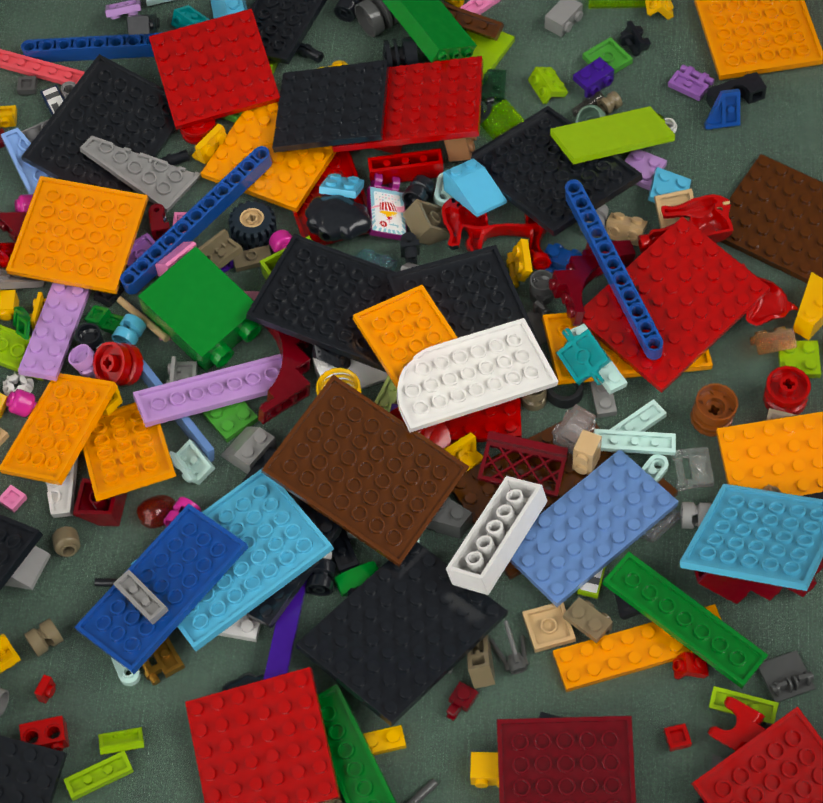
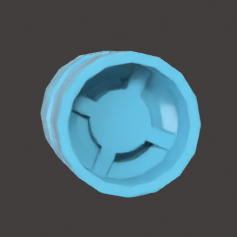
(130, 329)

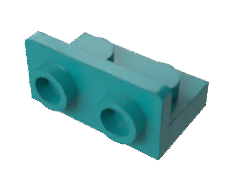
(186, 16)

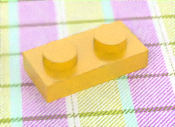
(386, 740)

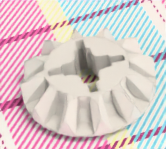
(26, 381)

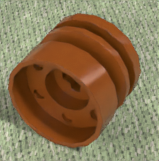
(713, 408)

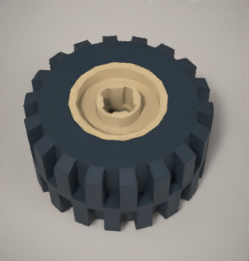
(252, 224)

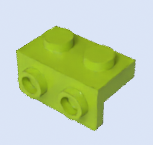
(547, 84)

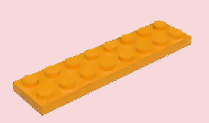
(618, 654)

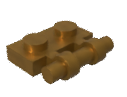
(167, 662)

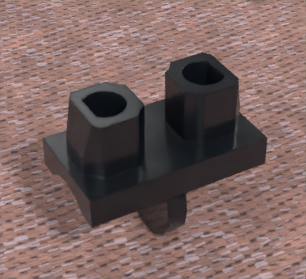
(633, 38)
(409, 247)

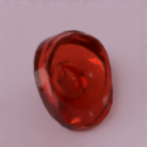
(154, 510)

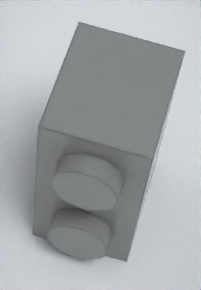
(563, 16)

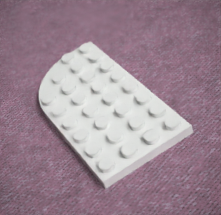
(472, 375)

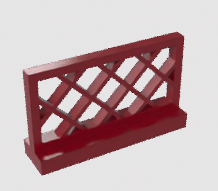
(526, 447)

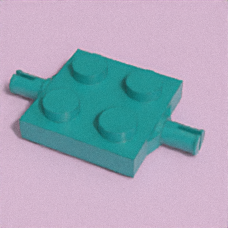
(583, 356)

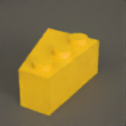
(811, 309)

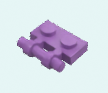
(685, 83)

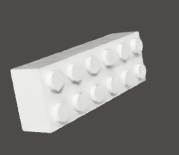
(496, 535)

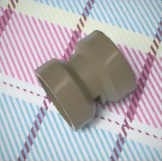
(611, 102)

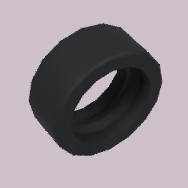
(565, 401)

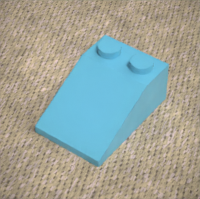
(473, 187)

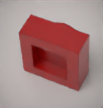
(45, 689)
(677, 737)

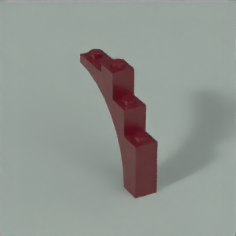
(581, 271)
(737, 589)

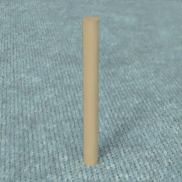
(152, 326)

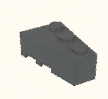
(451, 520)

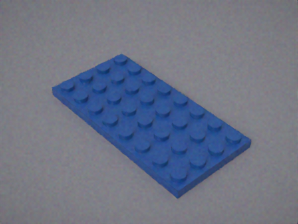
(179, 572)

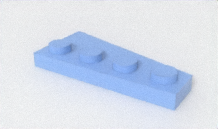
(16, 145)

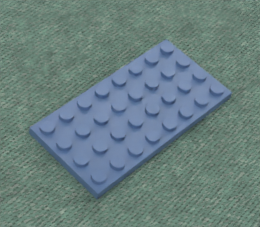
(591, 527)

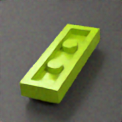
(765, 707)
(98, 775)

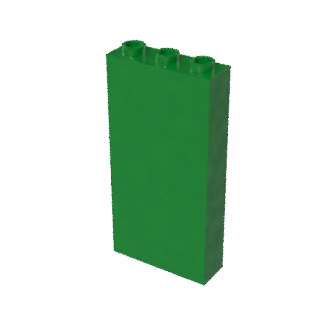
(432, 28)

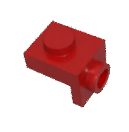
(689, 665)

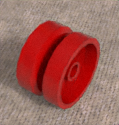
(118, 363)
(787, 390)

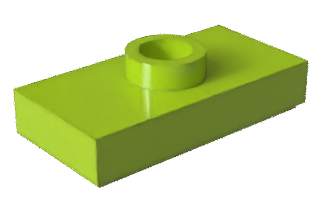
(121, 740)

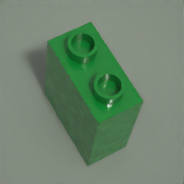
(200, 310)

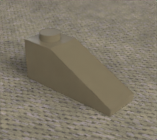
(481, 664)

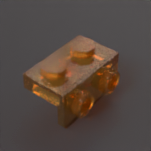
(774, 341)

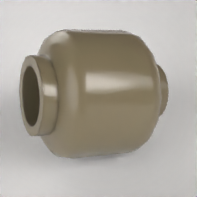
(66, 541)

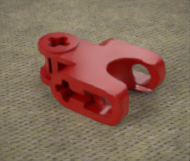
(746, 727)

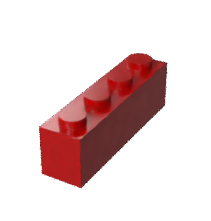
(407, 165)

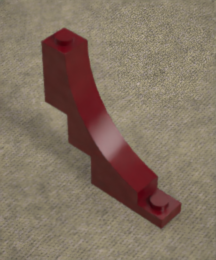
(290, 384)

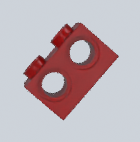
(44, 730)

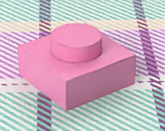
(12, 498)

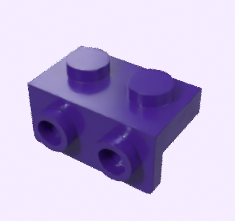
(594, 77)

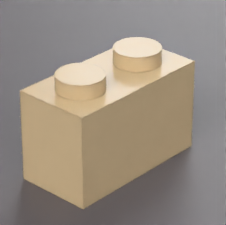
(586, 452)

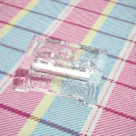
(699, 466)

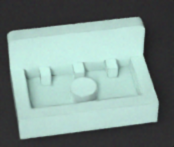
(192, 463)

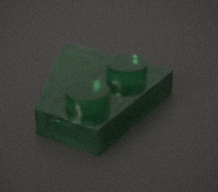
(494, 85)

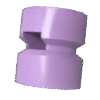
(82, 360)

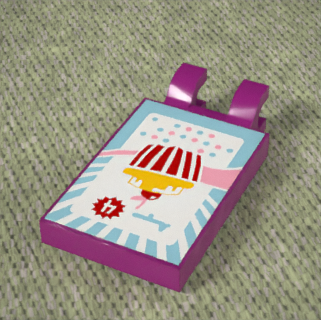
(386, 208)

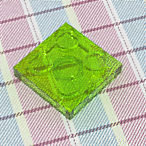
(501, 119)

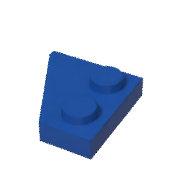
(725, 110)

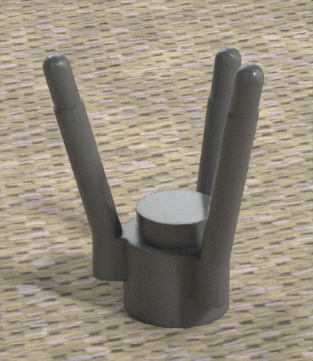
(516, 663)

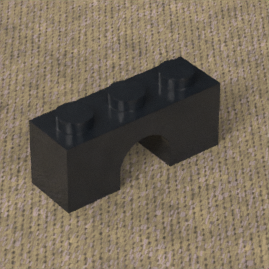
(143, 24)
(750, 87)

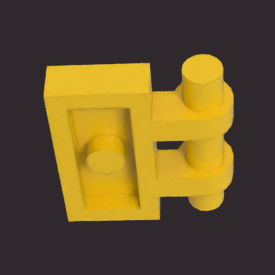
(519, 262)

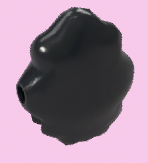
(337, 218)

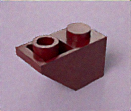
(12, 223)

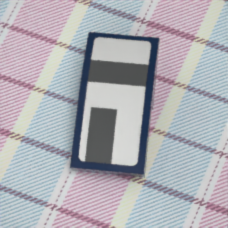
(52, 98)

